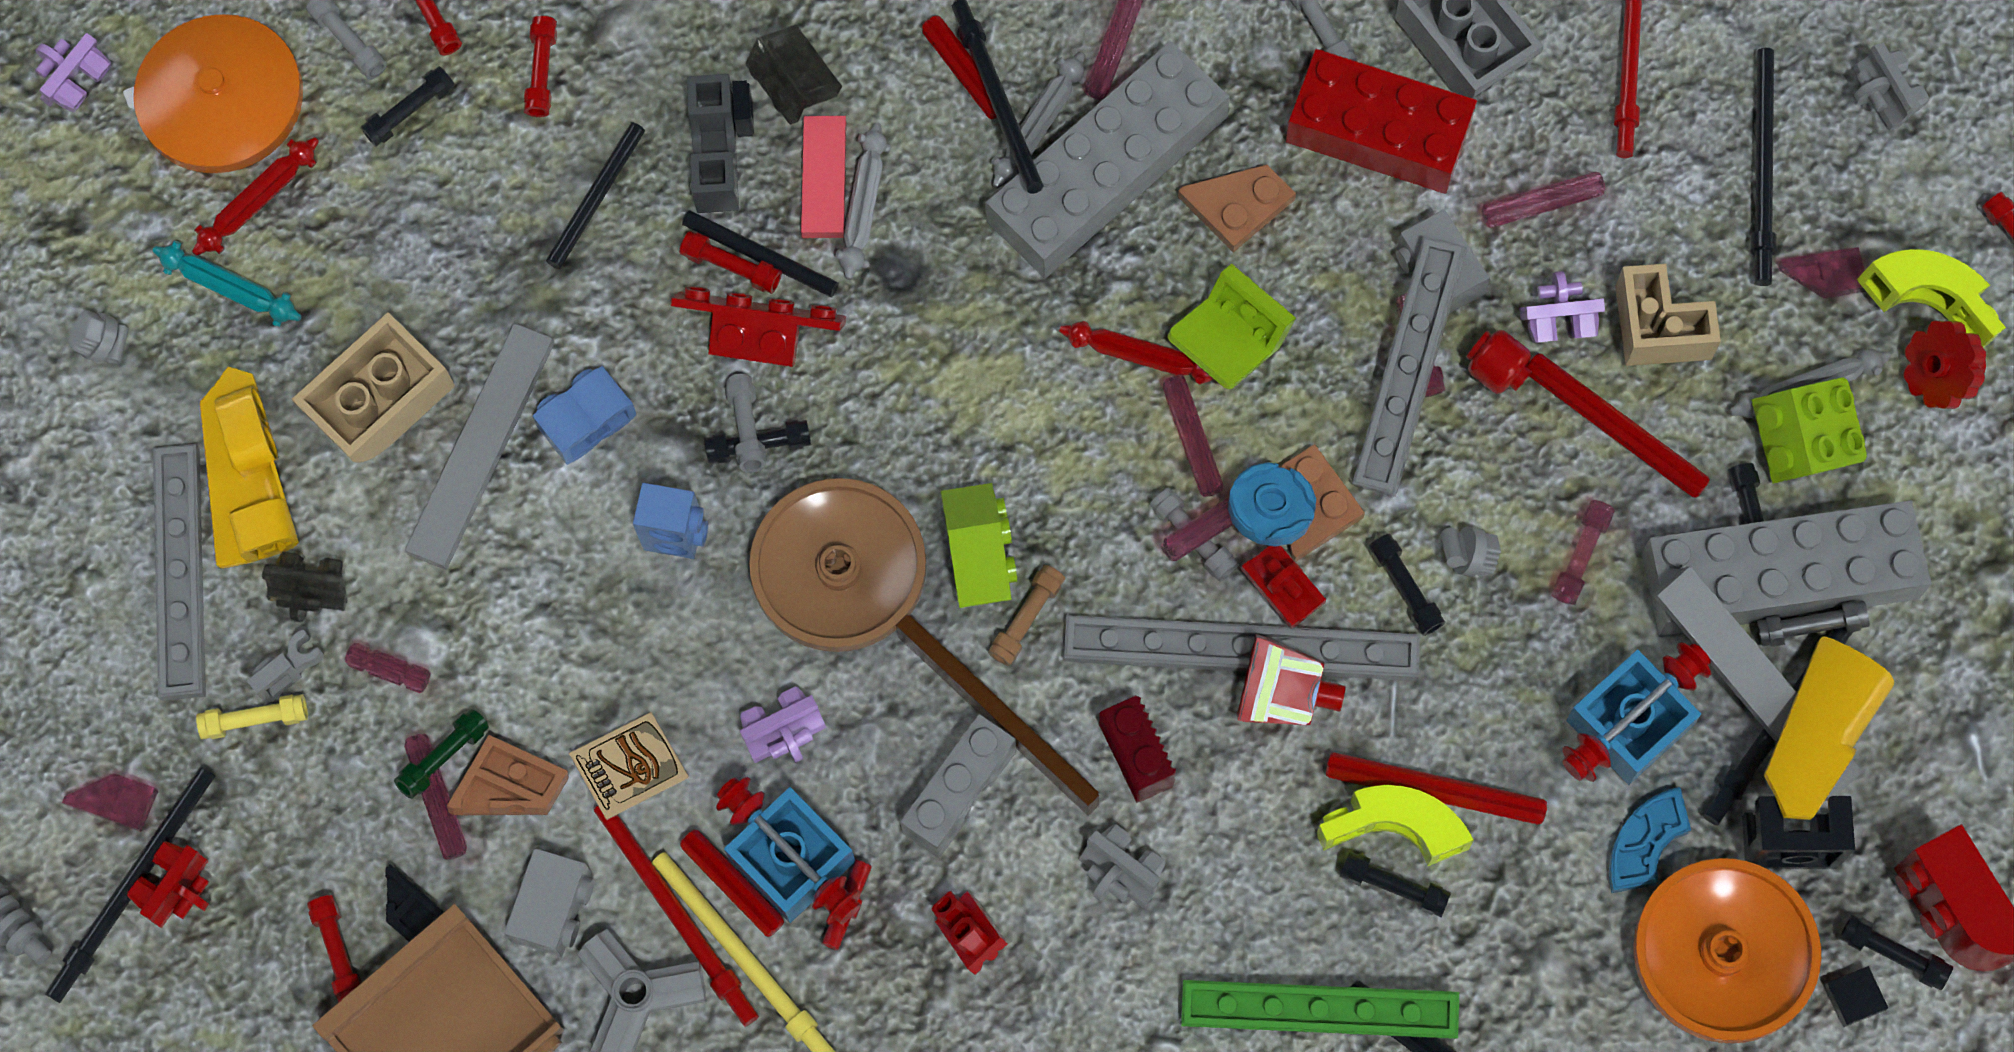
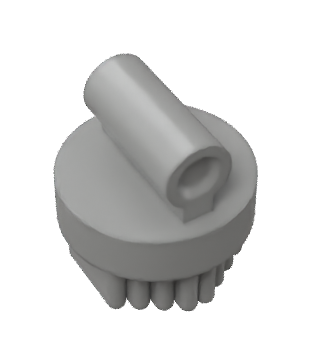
(98, 337)
(1471, 551)

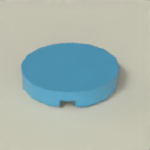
(1271, 504)

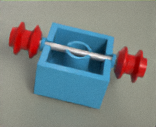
(1635, 714)
(789, 853)

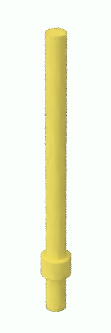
(799, 1024)

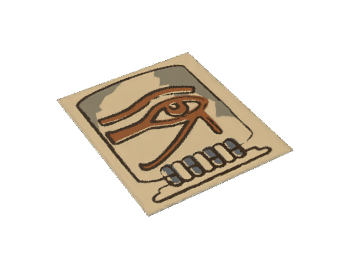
(628, 765)

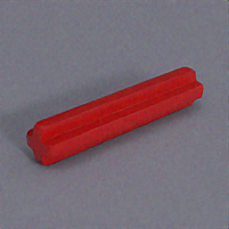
(958, 61)
(732, 883)

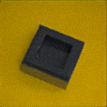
(743, 108)
(1856, 996)

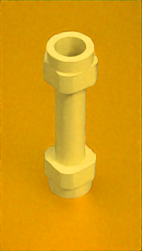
(214, 723)

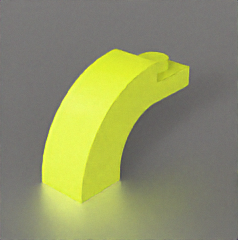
(1933, 281)
(1403, 811)

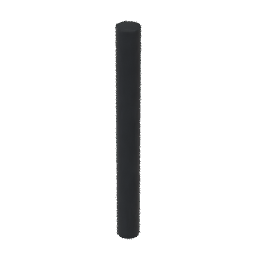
(595, 195)
(760, 253)

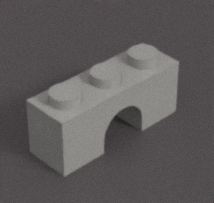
(950, 793)

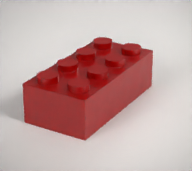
(1380, 121)

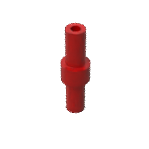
(856, 881)

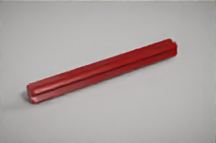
(1618, 425)
(1444, 789)

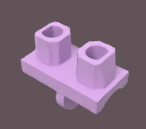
(59, 86)
(1542, 319)
(782, 730)

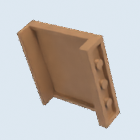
(442, 996)

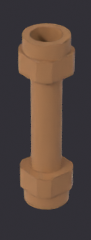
(1046, 584)

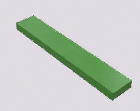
(1320, 1009)

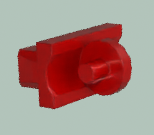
(1283, 585)
(178, 888)
(968, 929)

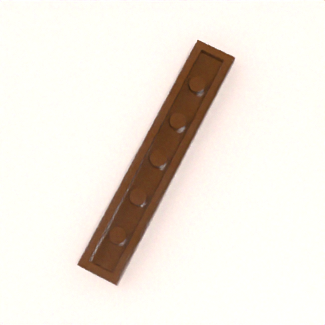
(995, 711)

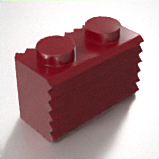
(1137, 748)

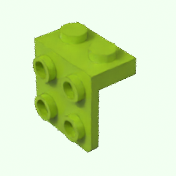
(1232, 329)
(1809, 429)

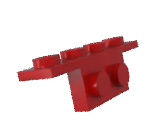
(756, 329)

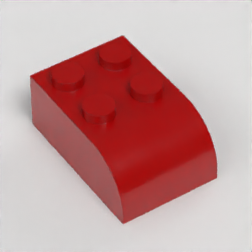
(1959, 901)

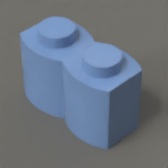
(583, 414)

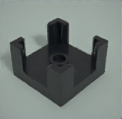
(1821, 848)

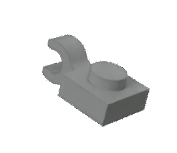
(279, 673)

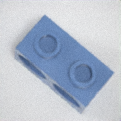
(669, 521)

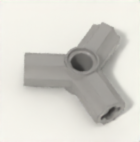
(616, 972)

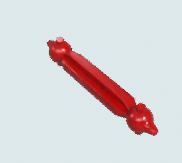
(255, 196)
(1134, 350)

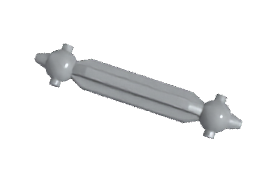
(1042, 114)
(863, 201)
(1867, 362)

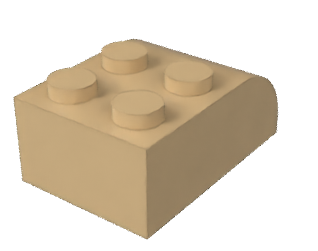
(374, 390)

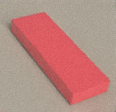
(824, 177)

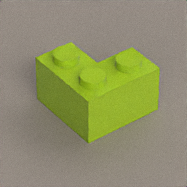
(976, 538)

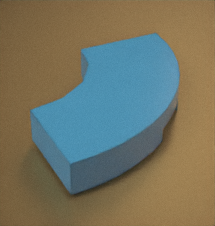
(1644, 838)

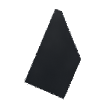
(407, 907)

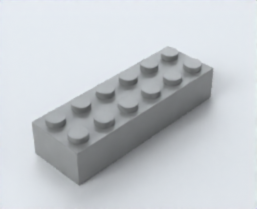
(1108, 159)
(1797, 563)

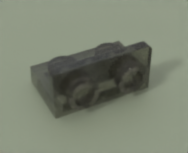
(791, 72)

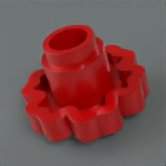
(1945, 364)

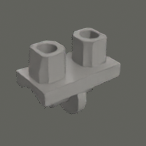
(1886, 87)
(1117, 870)

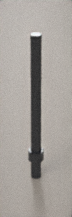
(974, 38)
(1763, 240)
(1737, 781)
(79, 958)

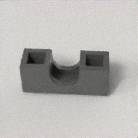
(714, 143)

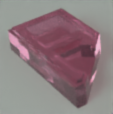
(1828, 272)
(115, 800)

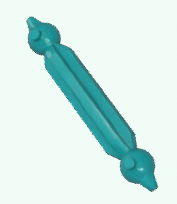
(227, 283)

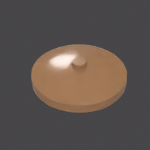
(838, 564)

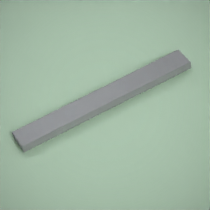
(1230, 646)

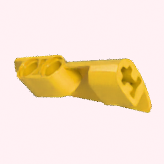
(243, 482)
(1823, 725)

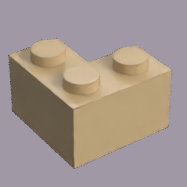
(1657, 329)

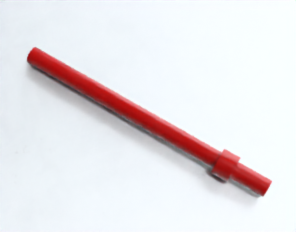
(1627, 112)
(724, 982)

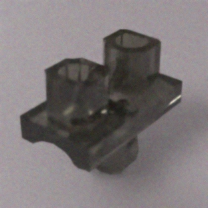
(305, 589)

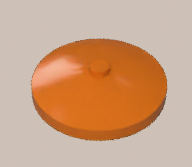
(218, 93)
(1727, 950)

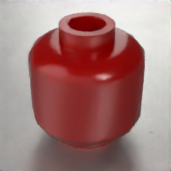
(1499, 361)

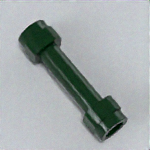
(414, 778)

